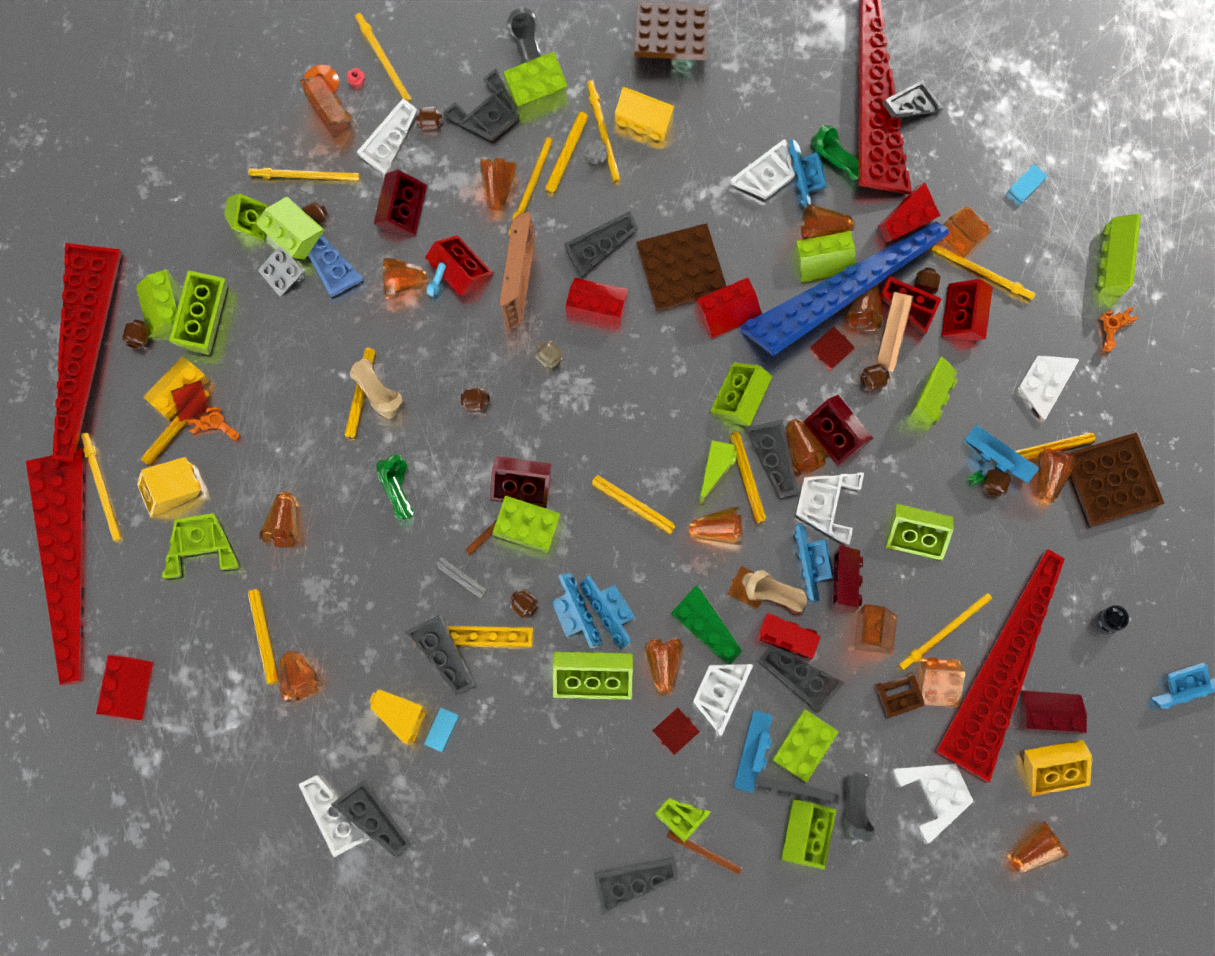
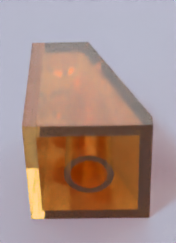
(875, 629)

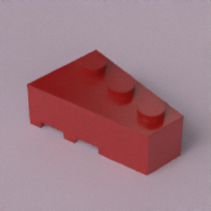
(910, 214)
(923, 304)
(788, 636)

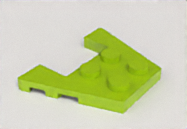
(197, 536)

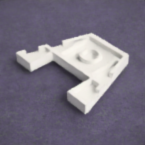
(819, 503)
(944, 791)

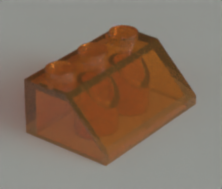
(326, 105)

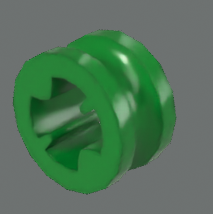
(976, 478)

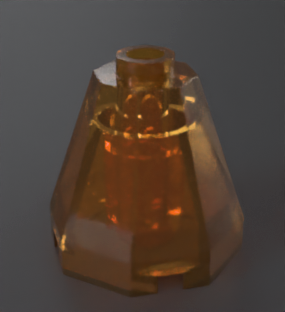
(401, 278)
(297, 677)

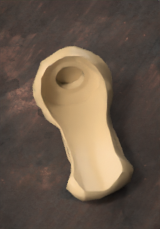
(382, 399)
(762, 586)

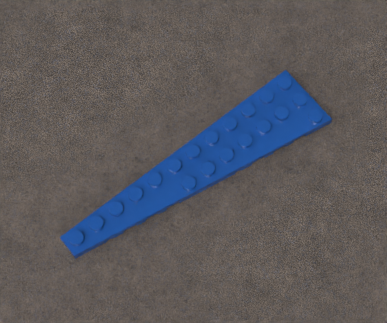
(802, 313)

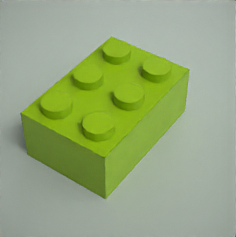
(534, 79)
(526, 524)
(804, 746)

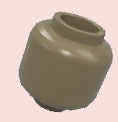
(548, 354)

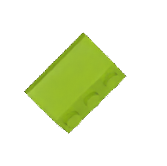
(290, 228)
(824, 256)
(158, 302)
(935, 392)
(741, 393)
(920, 532)
(809, 834)

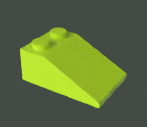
(719, 461)

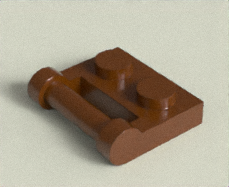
(903, 701)

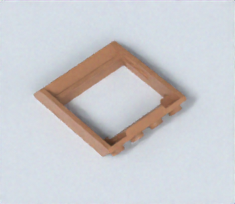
(517, 270)

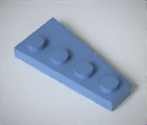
(333, 268)

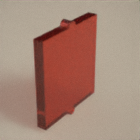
(832, 347)
(190, 400)
(675, 731)

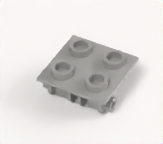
(281, 271)

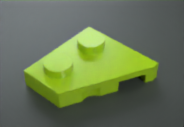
(681, 818)

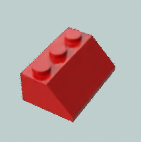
(463, 267)
(596, 301)
(728, 307)
(967, 310)
(124, 687)

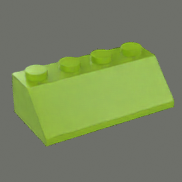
(1119, 254)
(198, 312)
(592, 675)

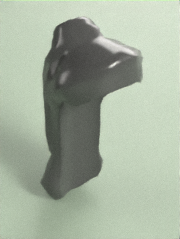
(523, 27)
(856, 822)

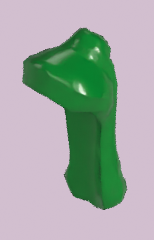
(828, 145)
(391, 474)

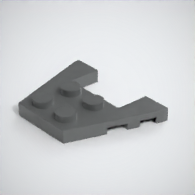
(492, 115)

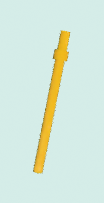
(367, 31)
(594, 99)
(268, 173)
(533, 179)
(1016, 288)
(90, 452)
(917, 654)

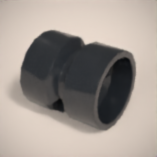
(1112, 619)

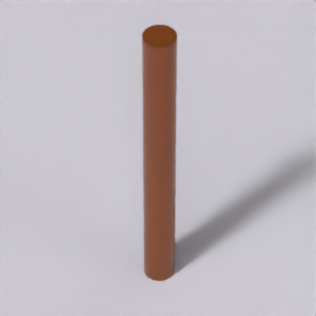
(482, 538)
(705, 853)

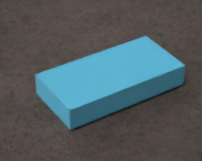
(1028, 183)
(441, 729)

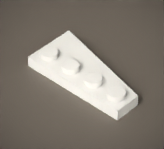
(387, 139)
(336, 828)

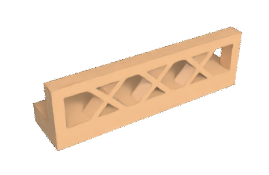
(894, 330)

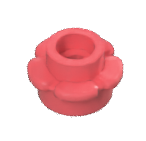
(356, 81)

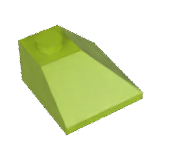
(243, 215)

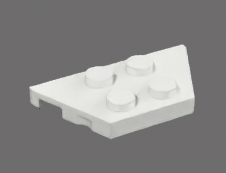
(766, 173)
(1046, 381)
(720, 692)

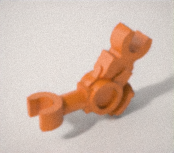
(1112, 324)
(212, 420)

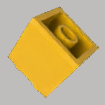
(168, 485)
(398, 714)

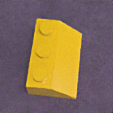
(644, 114)
(179, 374)
(1058, 767)

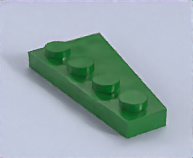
(704, 623)

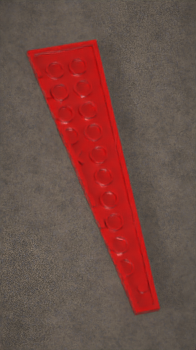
(880, 139)
(86, 303)
(59, 525)
(986, 711)

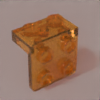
(965, 230)
(942, 681)

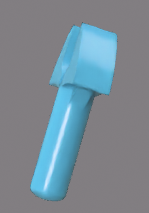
(436, 284)

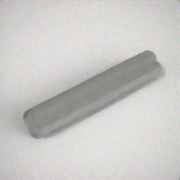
(461, 578)

